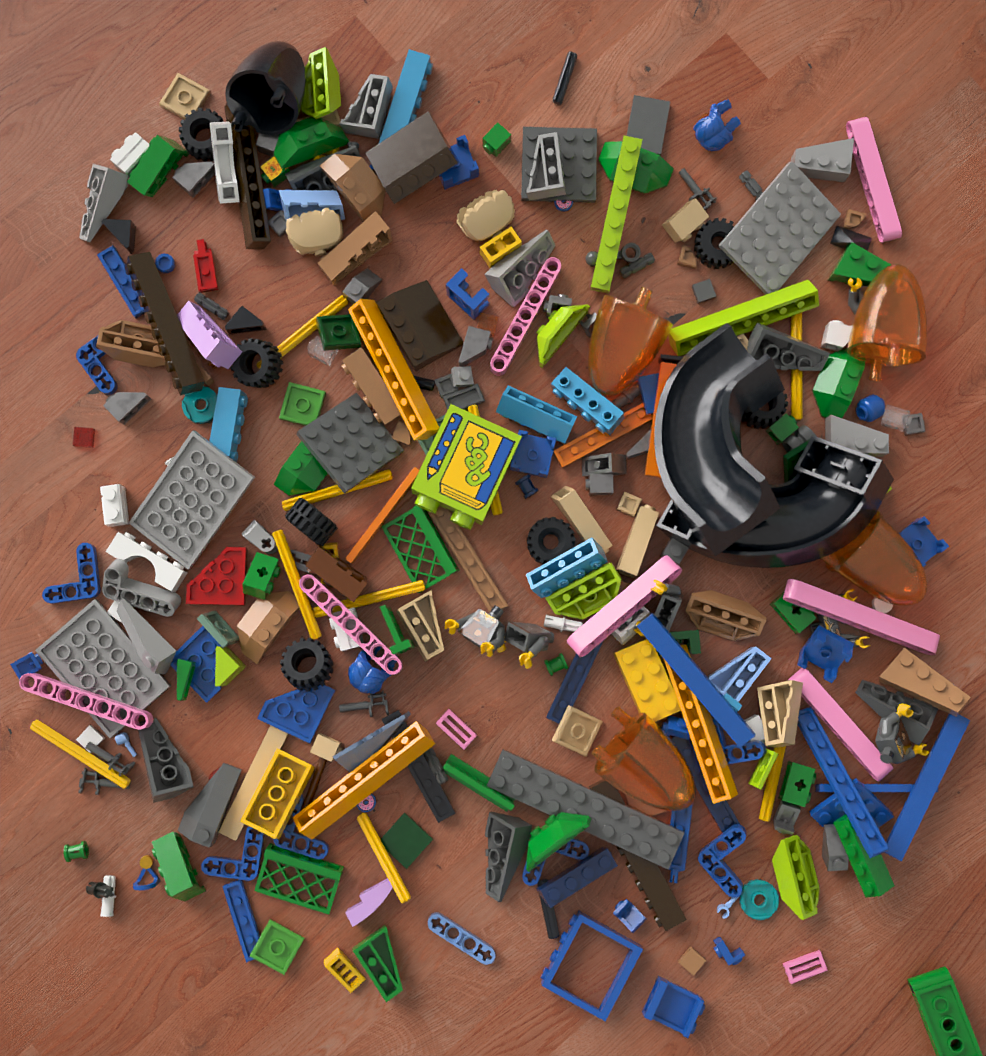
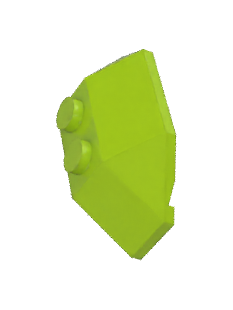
(322, 85)
(558, 330)
(587, 594)
(796, 876)

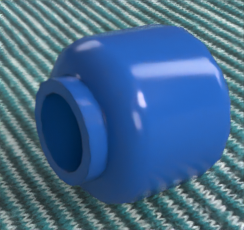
(870, 408)

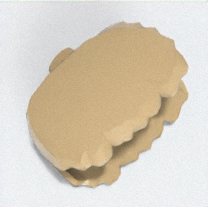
(486, 215)
(315, 231)

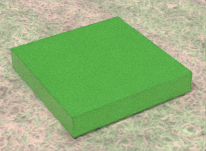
(302, 404)
(277, 946)

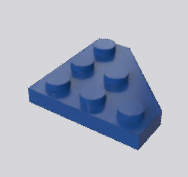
(202, 650)
(298, 711)
(831, 809)

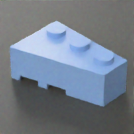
(309, 200)
(740, 673)

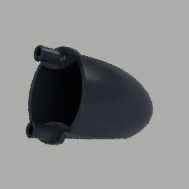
(267, 89)

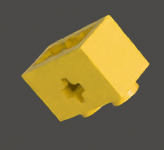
(500, 246)

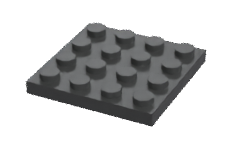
(578, 161)
(349, 442)

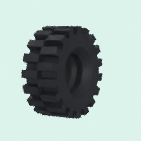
(704, 246)
(543, 528)

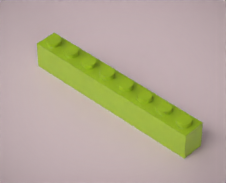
(616, 214)
(744, 316)

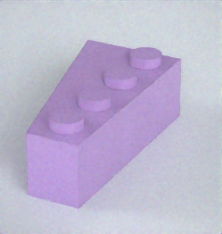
(208, 336)

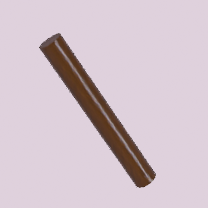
(314, 782)

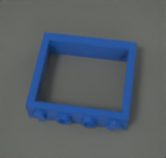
(620, 979)

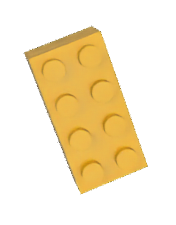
(647, 680)
(277, 794)

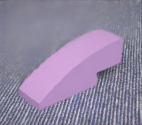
(371, 900)

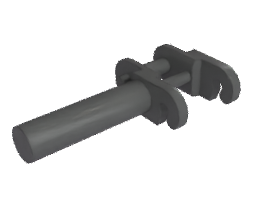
(696, 190)
(365, 704)
(113, 760)
(98, 782)

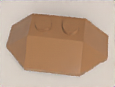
(356, 183)
(130, 343)
(724, 615)
(265, 623)

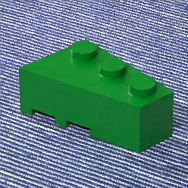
(155, 165)
(857, 263)
(379, 962)

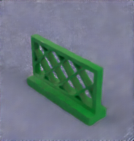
(434, 539)
(401, 644)
(476, 782)
(308, 864)

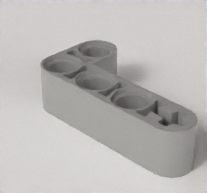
(138, 594)

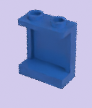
(673, 1006)

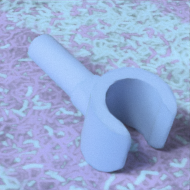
(123, 738)
(726, 906)

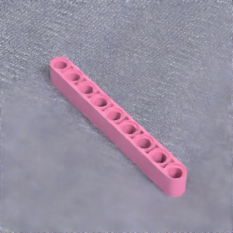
(861, 617)

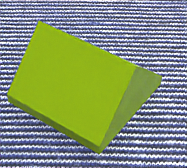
(227, 666)

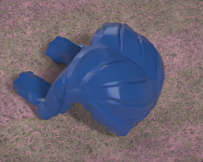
(711, 129)
(364, 676)

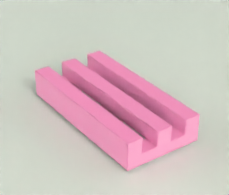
(468, 740)
(799, 960)

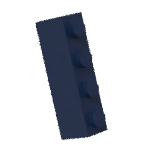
(576, 877)

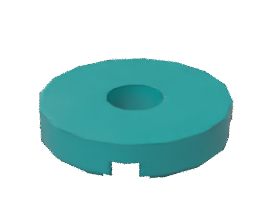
(190, 402)
(770, 903)

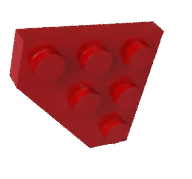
(220, 580)

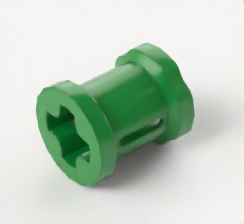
(556, 664)
(69, 850)

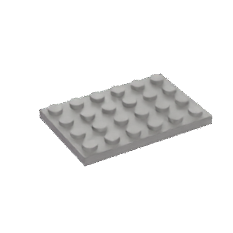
(780, 229)
(191, 499)
(101, 658)

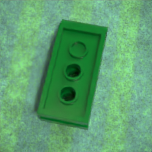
(937, 1001)

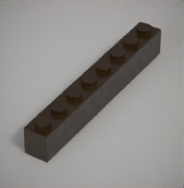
(249, 186)
(164, 323)
(648, 875)

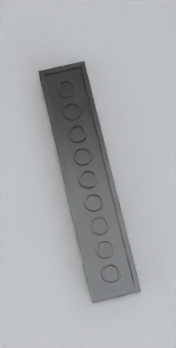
(609, 818)

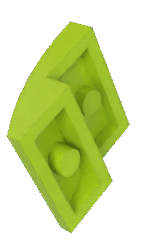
(763, 769)

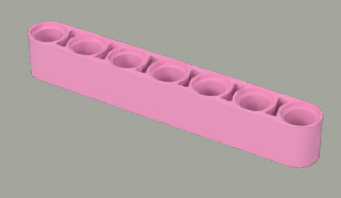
(874, 180)
(529, 308)
(622, 607)
(342, 620)
(78, 695)
(841, 725)

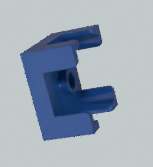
(464, 170)
(455, 291)
(533, 455)
(922, 540)
(826, 651)

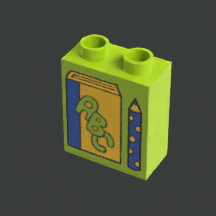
(465, 467)

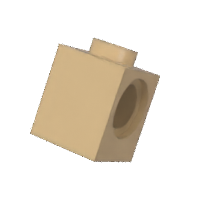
(326, 747)

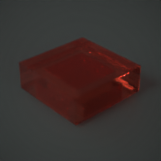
(83, 437)

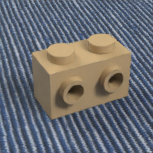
(685, 220)

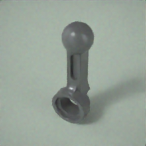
(591, 257)

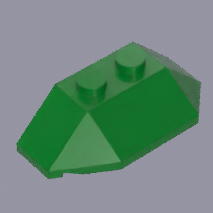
(307, 140)
(651, 170)
(837, 383)
(300, 472)
(553, 836)

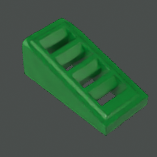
(185, 673)

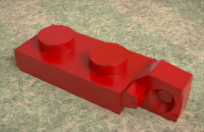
(205, 268)

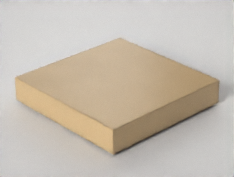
(184, 96)
(577, 730)

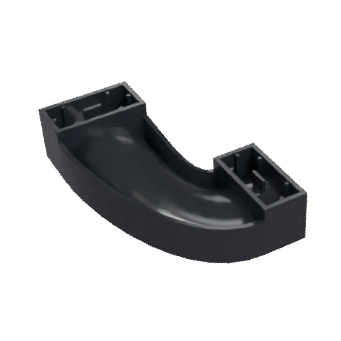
(700, 439)
(817, 515)

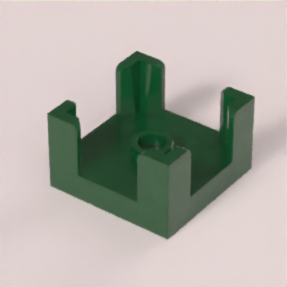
(691, 639)

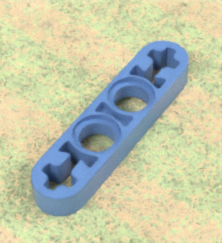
(460, 939)

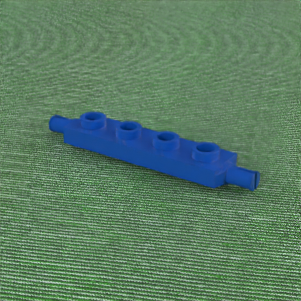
(682, 821)

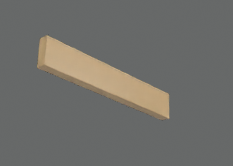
(273, 739)

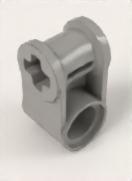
(259, 536)

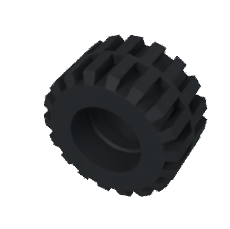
(192, 126)
(269, 368)
(767, 418)
(311, 522)
(296, 654)

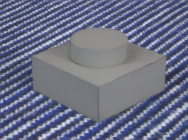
(462, 376)

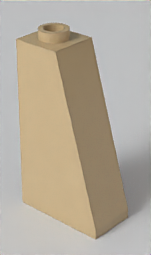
(580, 517)
(637, 541)

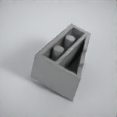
(856, 436)

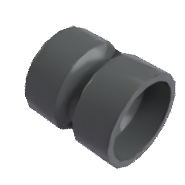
(800, 436)

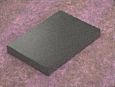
(648, 122)

